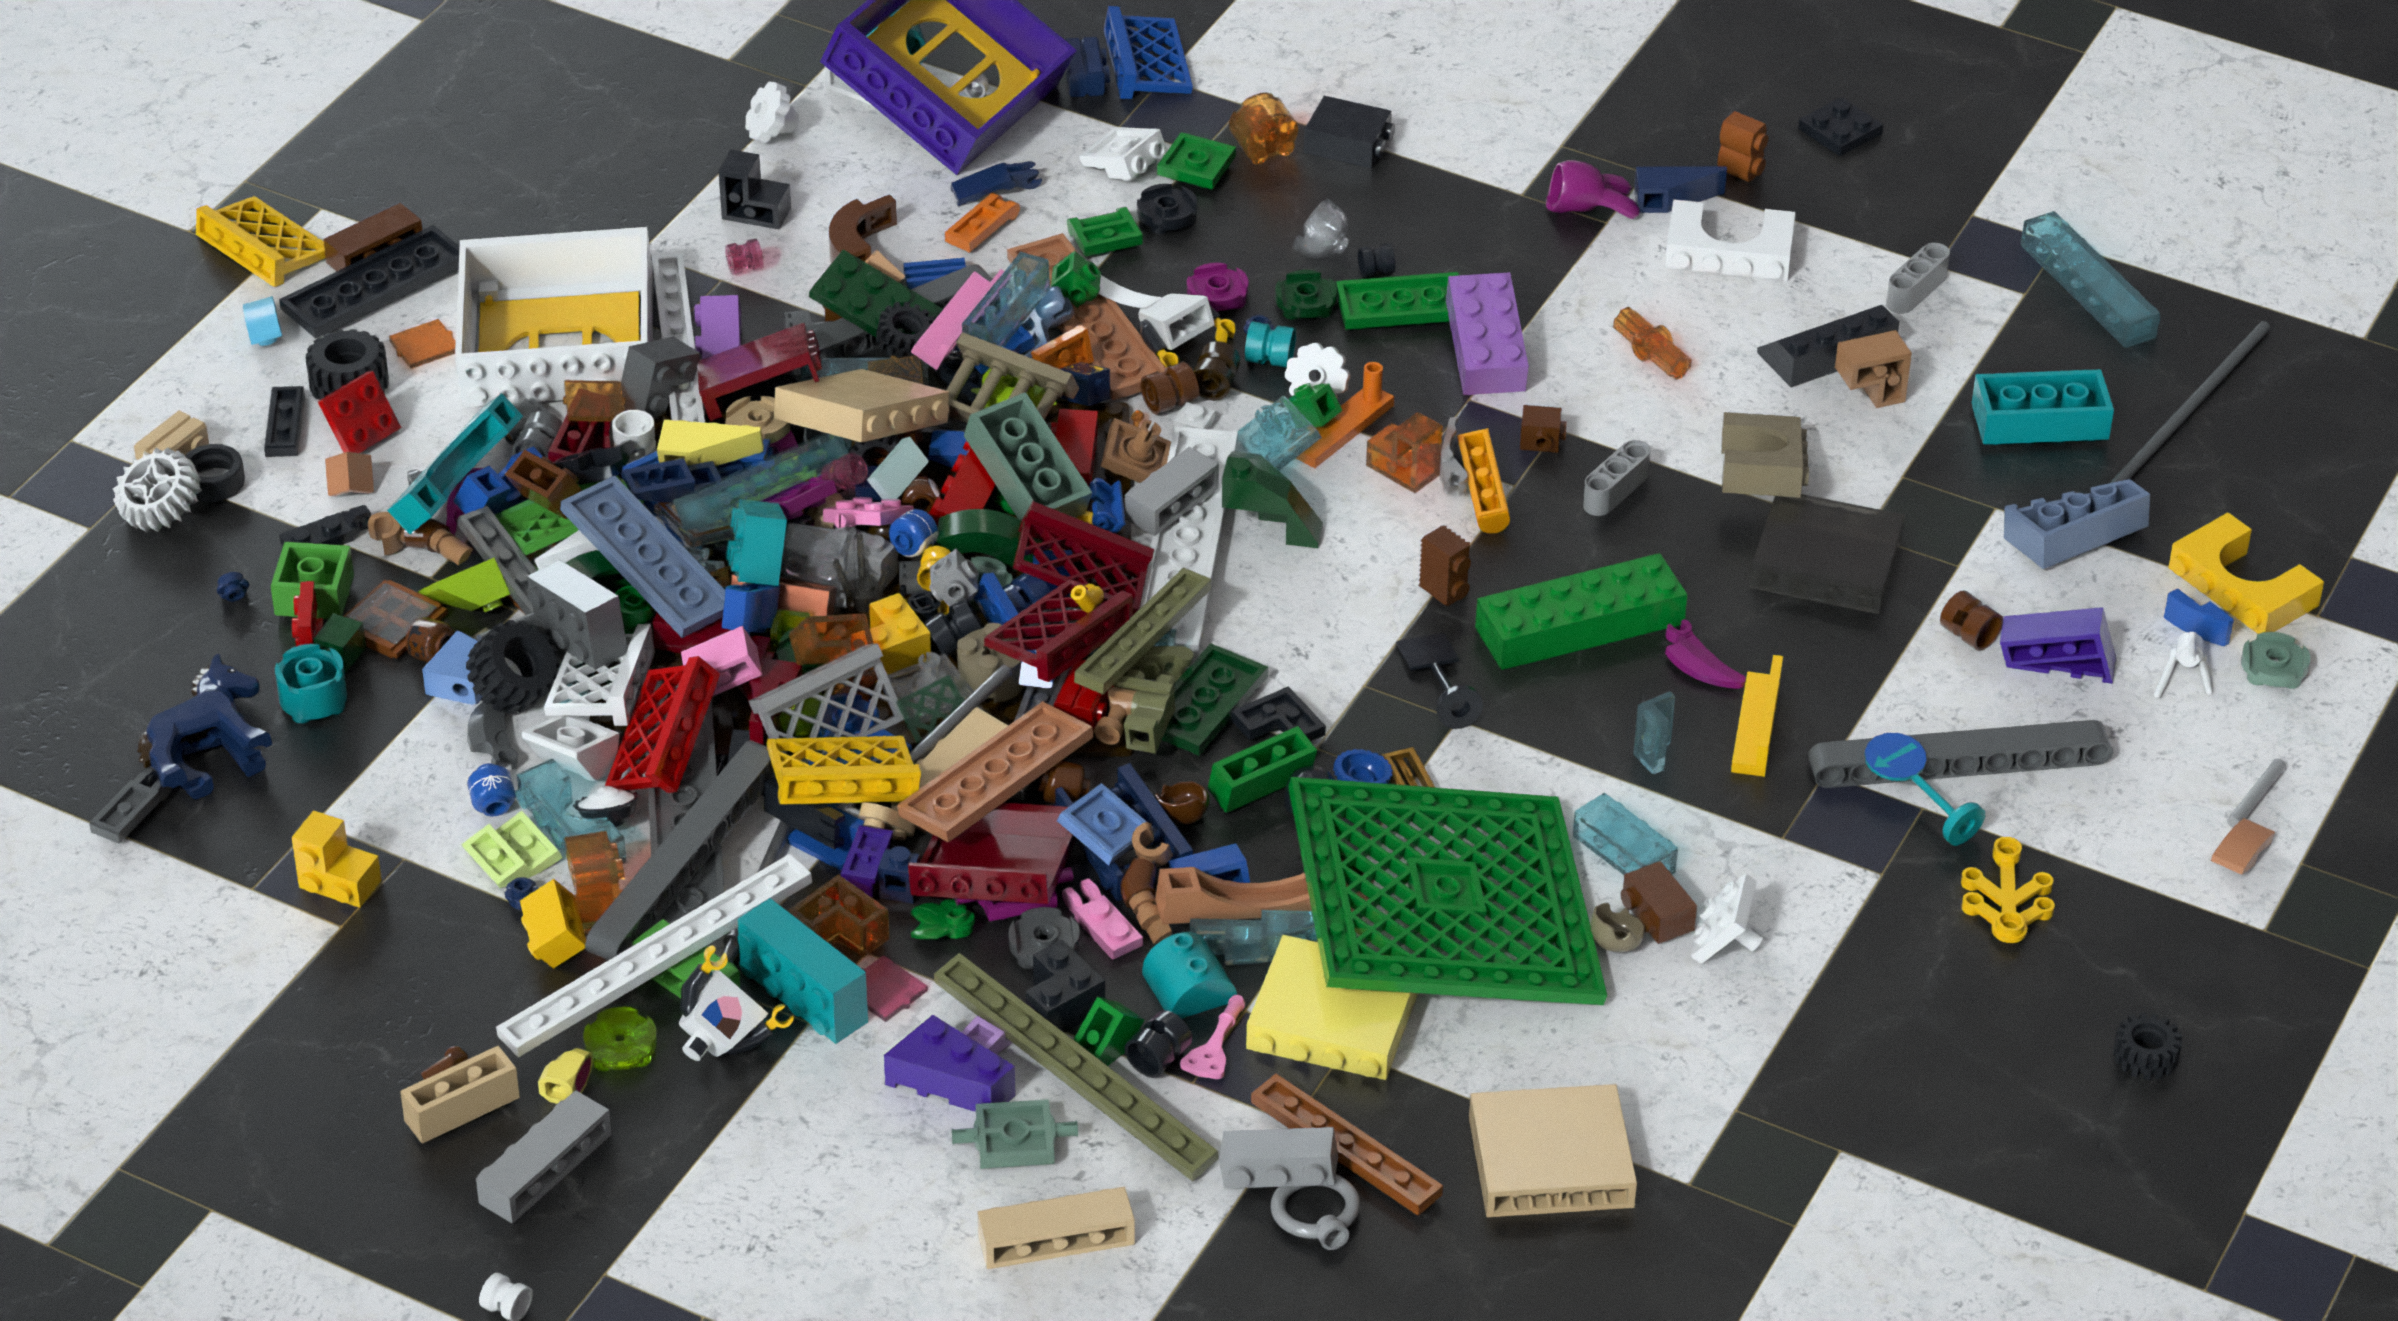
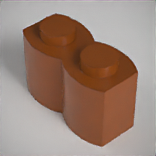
(1742, 146)

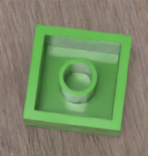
(325, 565)

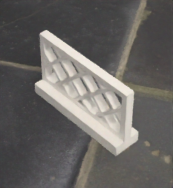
(619, 695)

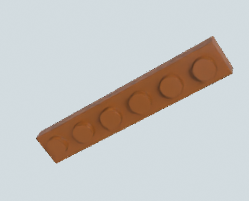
(1355, 1148)

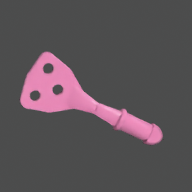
(1209, 1058)

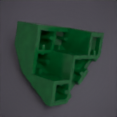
(1257, 486)

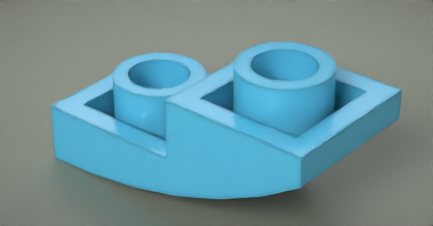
(262, 321)

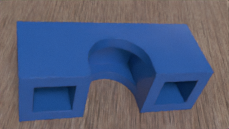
(490, 489)

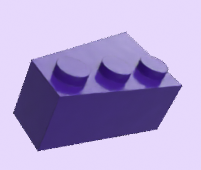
(2060, 641)
(949, 1065)

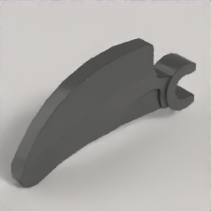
(488, 735)

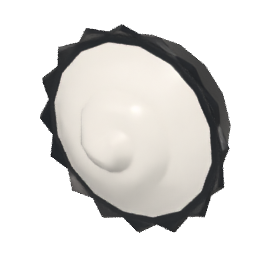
(608, 803)

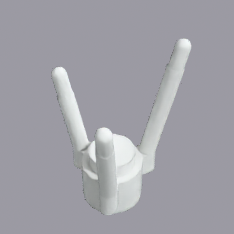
(2189, 653)

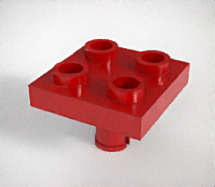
(359, 414)

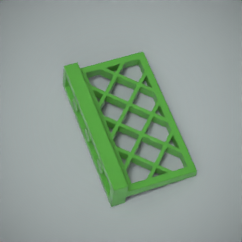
(537, 527)

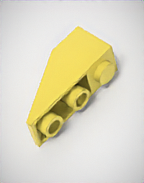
(707, 442)

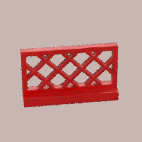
(675, 733)

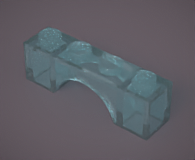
(547, 795)

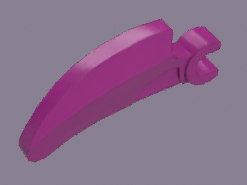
(1697, 660)

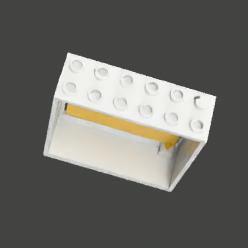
(545, 288)

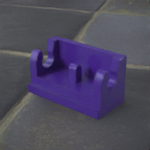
(865, 856)

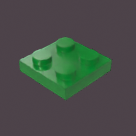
(1196, 160)

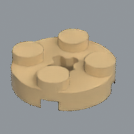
(757, 415)

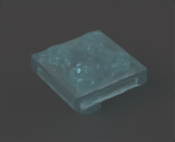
(1278, 433)

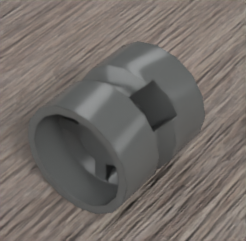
(539, 432)

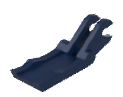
(995, 178)

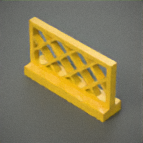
(252, 249)
(839, 783)

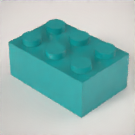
(757, 543)

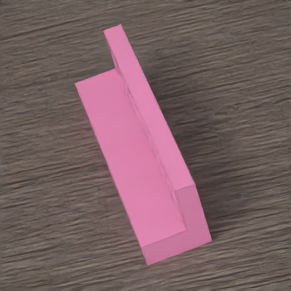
(945, 330)

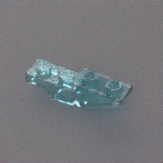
(1254, 939)

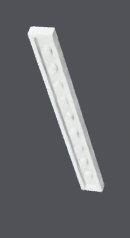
(676, 321)
(650, 956)

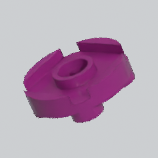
(1231, 284)

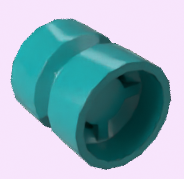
(1270, 344)

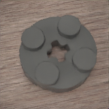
(1026, 932)

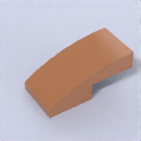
(2242, 845)

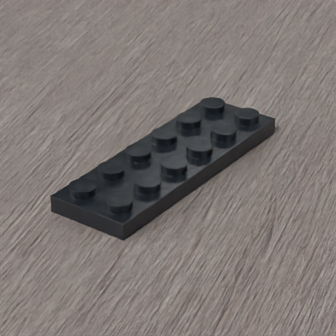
(372, 282)

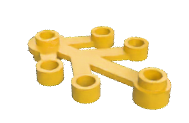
(2008, 925)

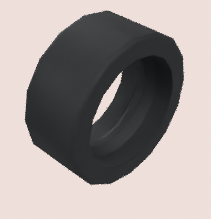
(218, 456)

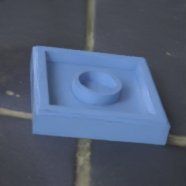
(1102, 823)

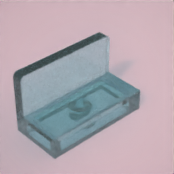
(1654, 731)

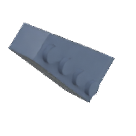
(2076, 522)

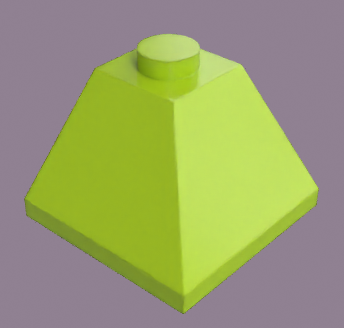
(471, 588)

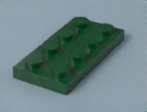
(863, 292)
(1208, 694)

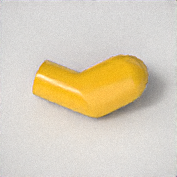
(1087, 599)

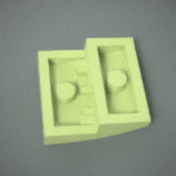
(512, 850)

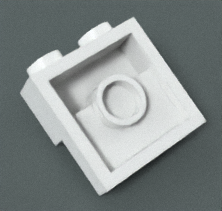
(1125, 152)

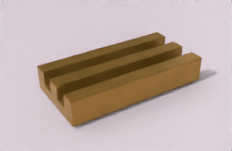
(1405, 771)

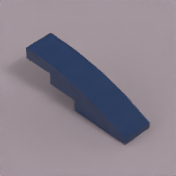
(672, 479)

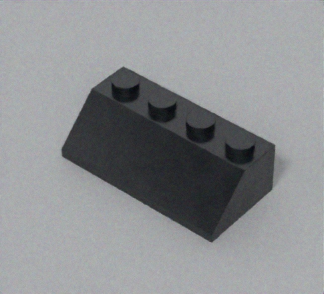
(1814, 351)

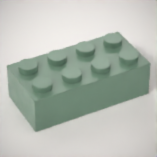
(1026, 458)

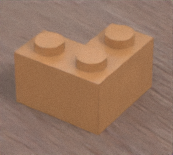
(1877, 365)

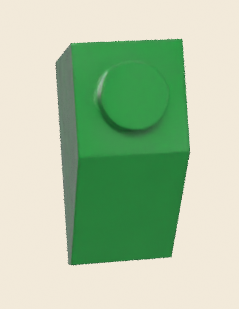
(1108, 1029)

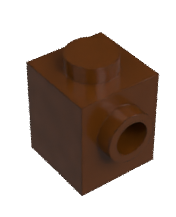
(1542, 428)

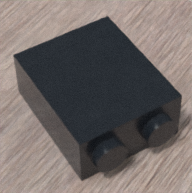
(1348, 131)

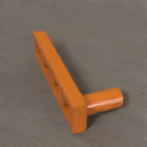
(1357, 415)

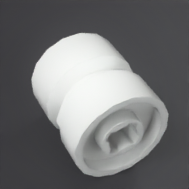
(638, 428)

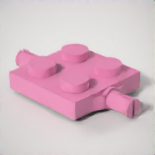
(864, 512)

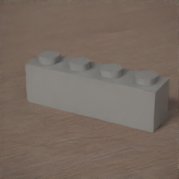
(543, 1156)

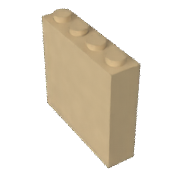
(861, 405)
(1552, 1150)

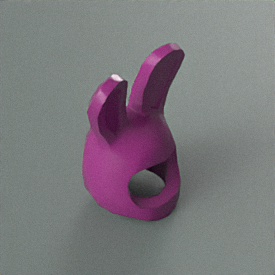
(1585, 188)

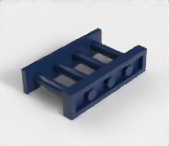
(1139, 798)

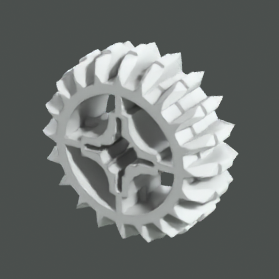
(163, 495)

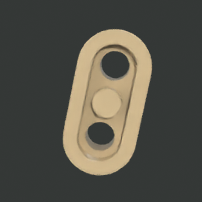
(886, 818)

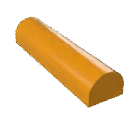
(1484, 481)

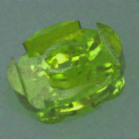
(625, 1054)

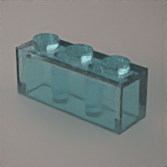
(1621, 836)

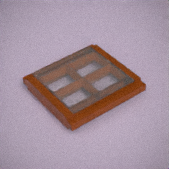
(389, 614)

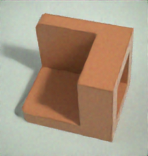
(349, 473)

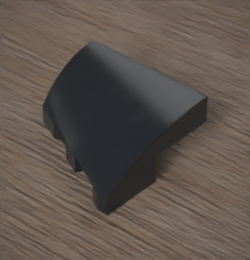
(597, 463)

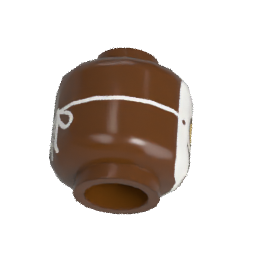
(920, 494)

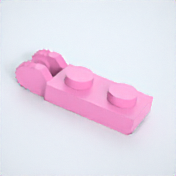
(1102, 920)

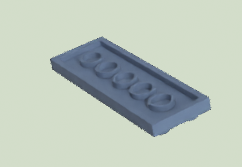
(646, 555)

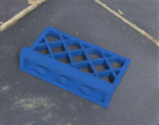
(1124, 54)

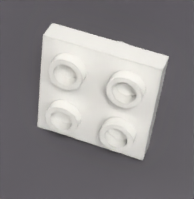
(1726, 920)

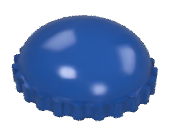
(1362, 767)

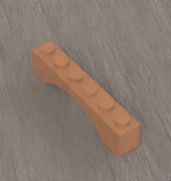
(1196, 895)

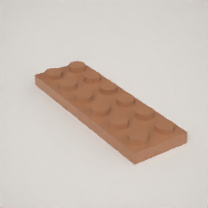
(995, 771)

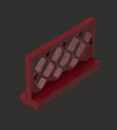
(1088, 545)
(1073, 639)

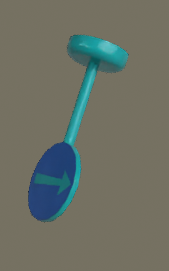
(1904, 758)

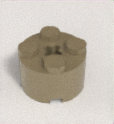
(979, 662)

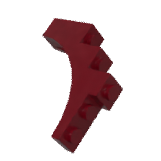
(773, 671)

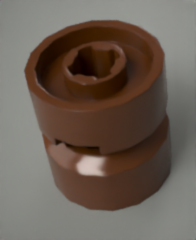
(1169, 388)
(1970, 619)

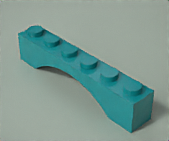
(451, 465)

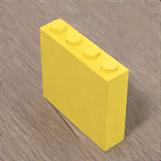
(1324, 1024)

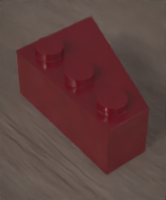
(579, 437)

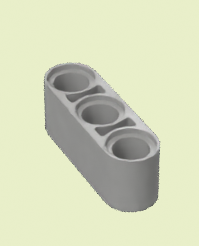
(1917, 278)
(1616, 477)

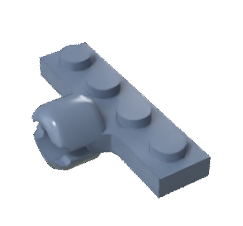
(1049, 313)

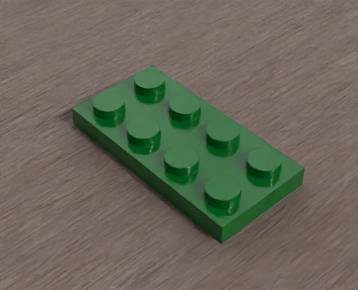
(1394, 300)

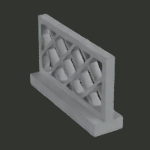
(823, 679)

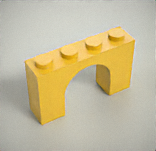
(2259, 605)

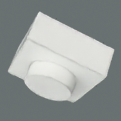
(1194, 417)

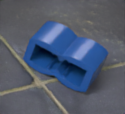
(750, 607)

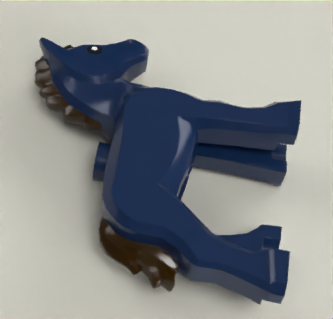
(201, 724)

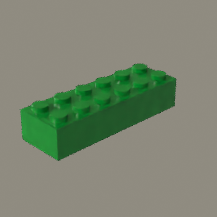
(1580, 611)

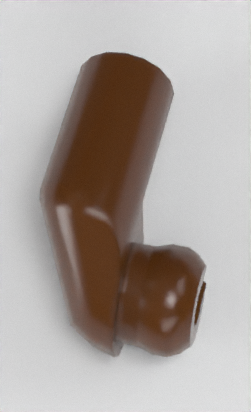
(452, 1057)

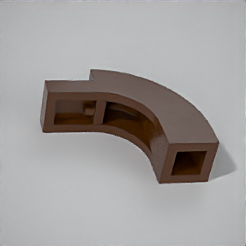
(858, 221)

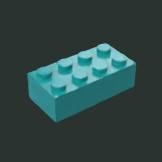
(2042, 406)
(802, 971)

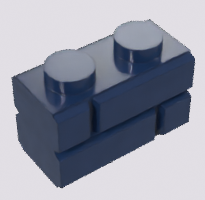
(1088, 68)

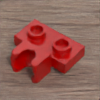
(305, 607)

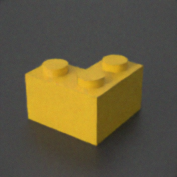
(898, 633)
(331, 866)

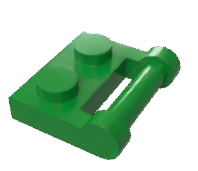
(1105, 232)

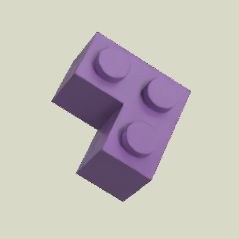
(719, 324)

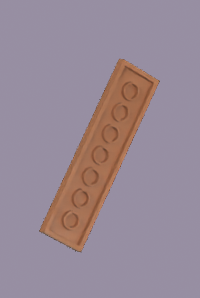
(1111, 334)

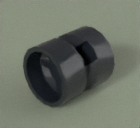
(951, 627)
(1158, 1044)

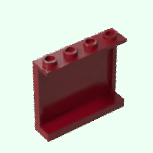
(756, 363)
(1004, 856)

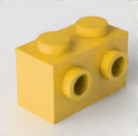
(552, 924)

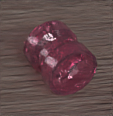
(744, 256)
(846, 471)

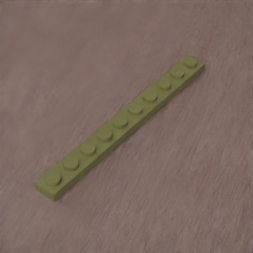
(1077, 1067)

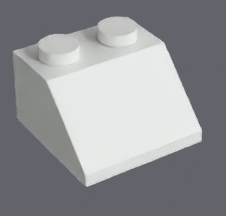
(574, 745)

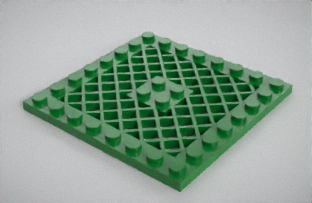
(1445, 892)

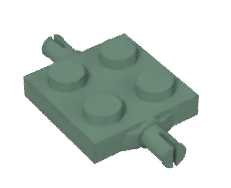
(1014, 1133)

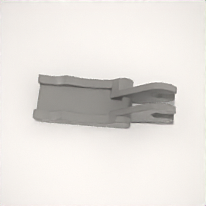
(1450, 470)

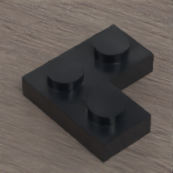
(1277, 710)

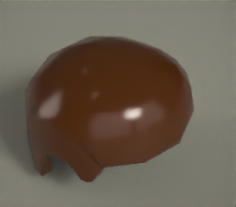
(1184, 802)

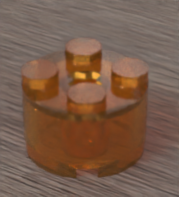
(1264, 127)

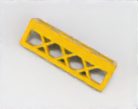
(1757, 720)

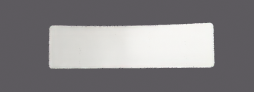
(1125, 296)

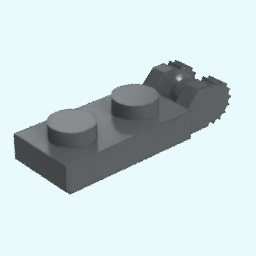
(129, 807)

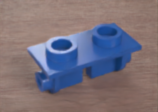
(1107, 505)

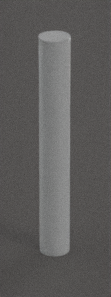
(2257, 792)

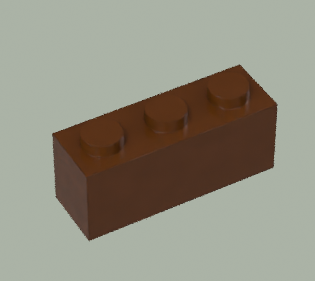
(370, 236)

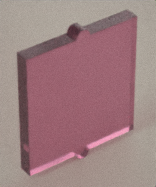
(890, 988)

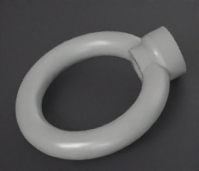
(1329, 1229)

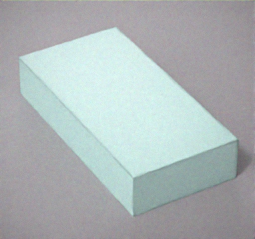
(898, 469)

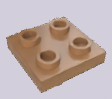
(1135, 450)

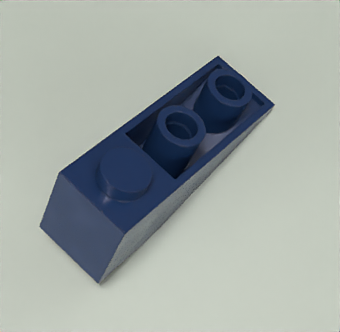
(1660, 185)

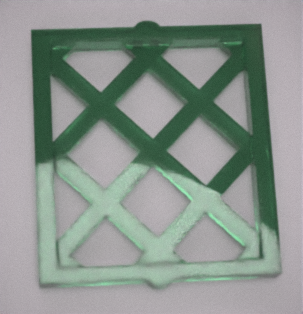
(913, 724)

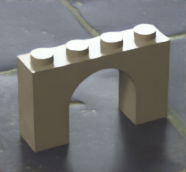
(1764, 455)

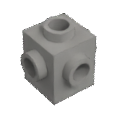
(953, 578)

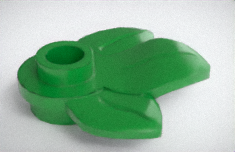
(942, 920)

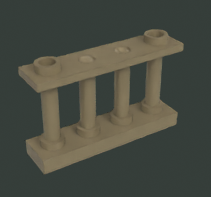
(1004, 362)

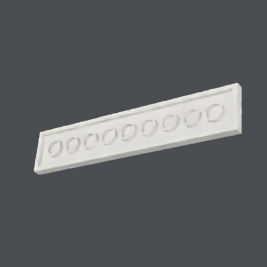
(1194, 536)

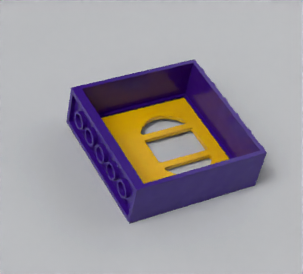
(940, 120)

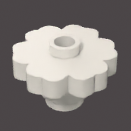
(770, 113)
(1325, 360)

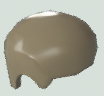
(1616, 930)

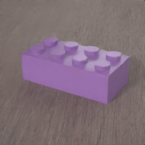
(1487, 333)

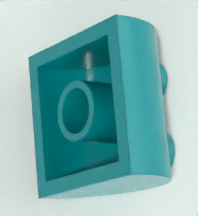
(1186, 975)

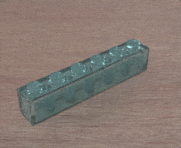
(2090, 279)
(759, 480)

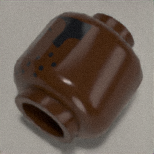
(427, 637)

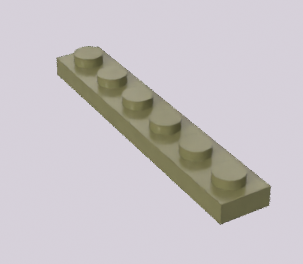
(1142, 631)

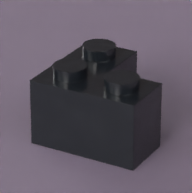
(747, 196)
(1063, 986)

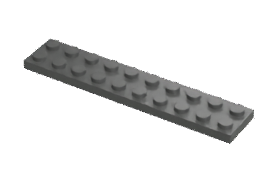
(669, 808)

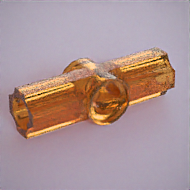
(1652, 343)

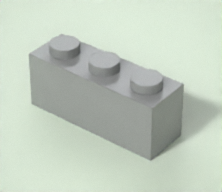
(1171, 491)
(1278, 1157)

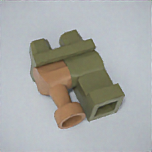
(1144, 705)

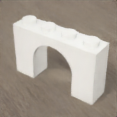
(1761, 257)

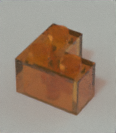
(1407, 452)
(830, 637)
(594, 874)
(844, 914)

